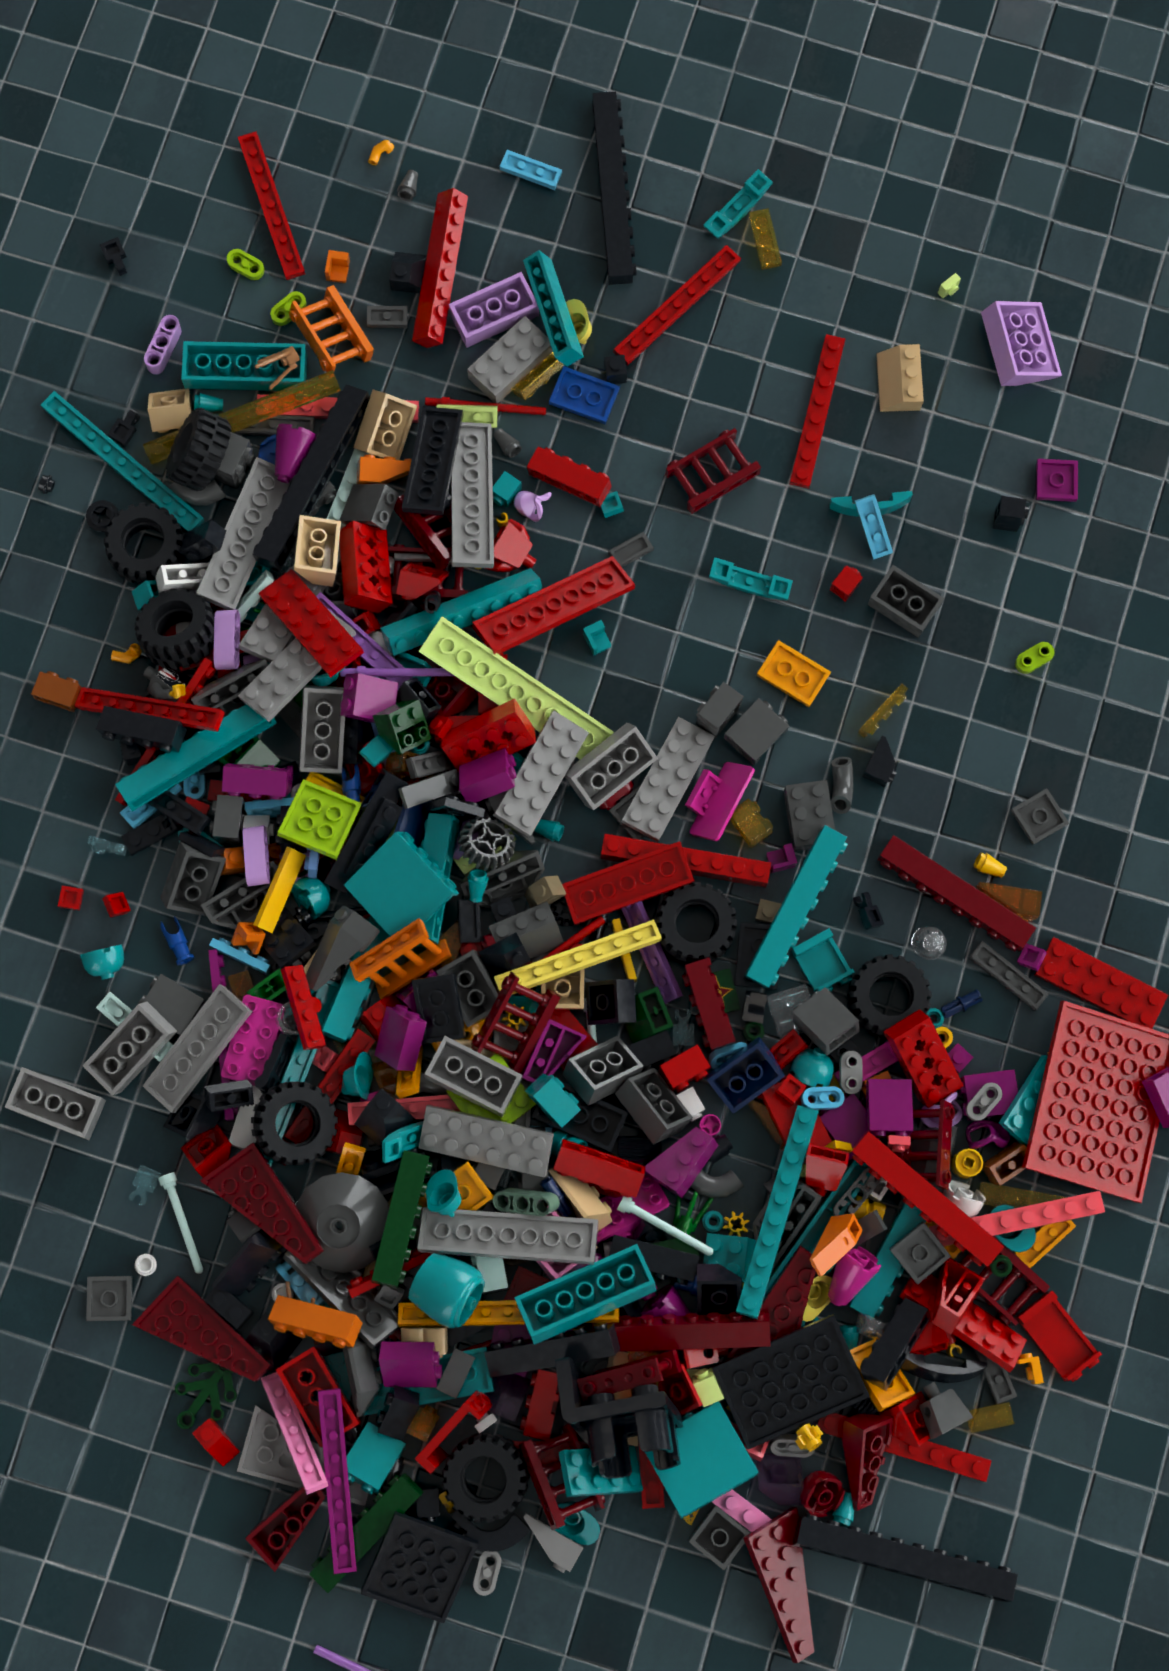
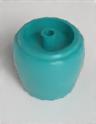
(447, 1290)

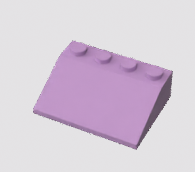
(1020, 342)

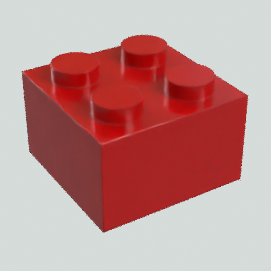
(685, 1068)

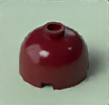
(821, 1493)

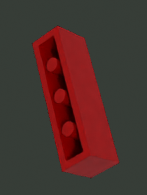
(569, 476)
(599, 1168)

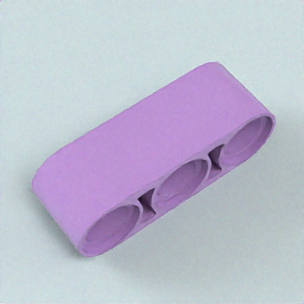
(162, 335)
(226, 639)
(256, 855)

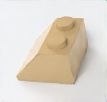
(169, 409)
(569, 989)

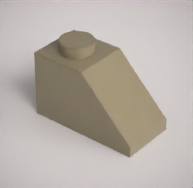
(545, 890)

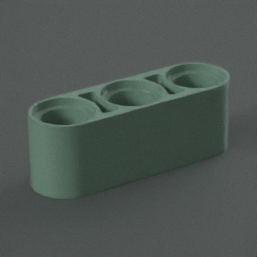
(517, 1205)

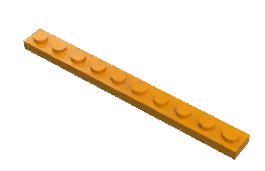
(485, 1313)

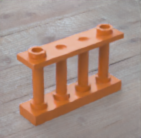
(341, 316)
(393, 948)

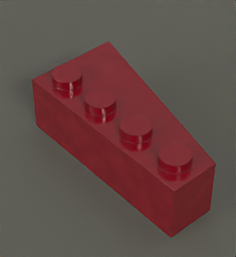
(708, 1004)
(283, 1526)

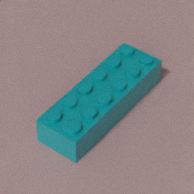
(233, 366)
(585, 1294)

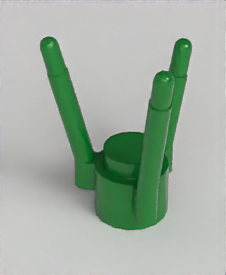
(685, 1222)

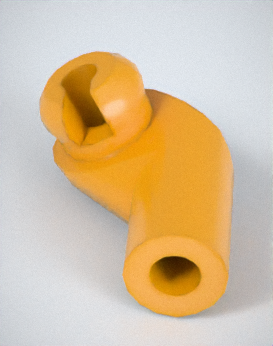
(378, 149)
(127, 657)

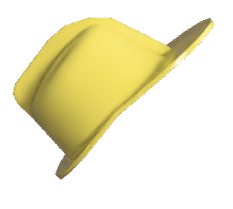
(580, 320)
(817, 1298)

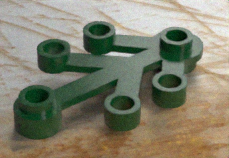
(208, 1387)

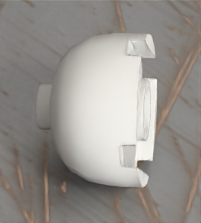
(964, 1198)

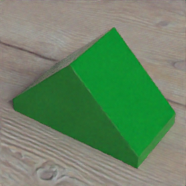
(269, 987)

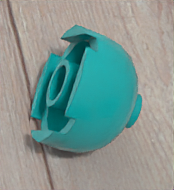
(312, 895)
(103, 961)
(813, 1067)

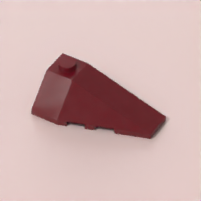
(447, 690)
(864, 1446)

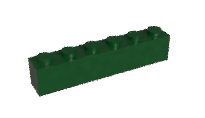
(400, 1219)
(371, 1527)

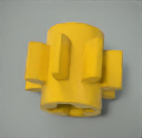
(511, 1022)
(729, 1225)
(809, 1437)

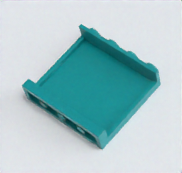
(400, 884)
(710, 1461)

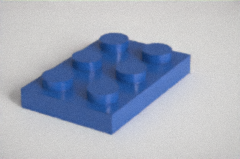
(584, 395)

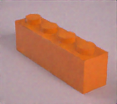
(315, 1321)

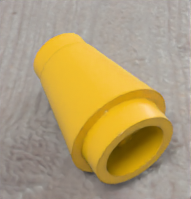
(987, 864)

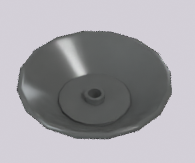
(359, 1208)

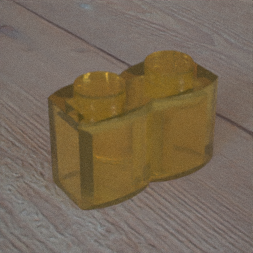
(750, 823)

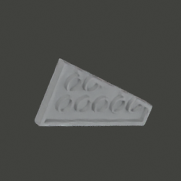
(265, 1459)

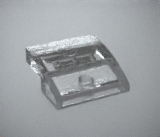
(782, 1005)

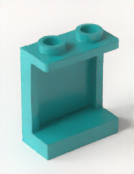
(822, 962)
(373, 1458)

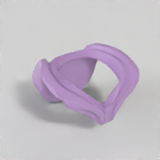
(528, 502)
(934, 1122)

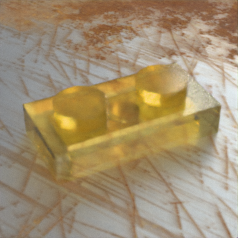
(990, 1417)

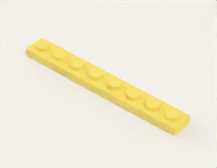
(584, 956)

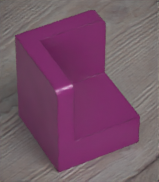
(782, 858)

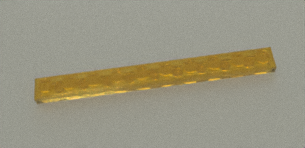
(258, 410)

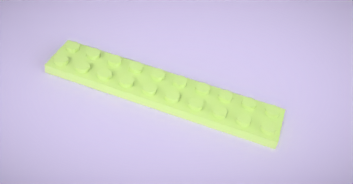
(504, 681)

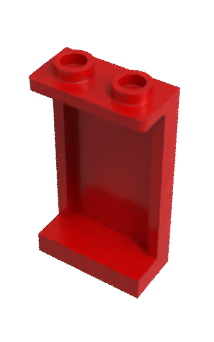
(783, 1114)
(1058, 1337)
(432, 1454)

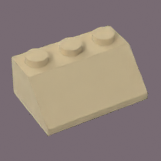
(900, 378)
(385, 425)
(317, 549)
(583, 1199)

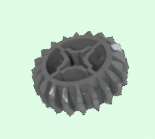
(483, 848)

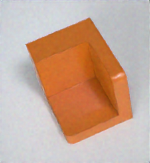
(337, 266)
(248, 935)

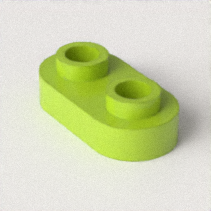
(246, 265)
(283, 307)
(1035, 657)

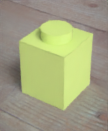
(707, 1386)

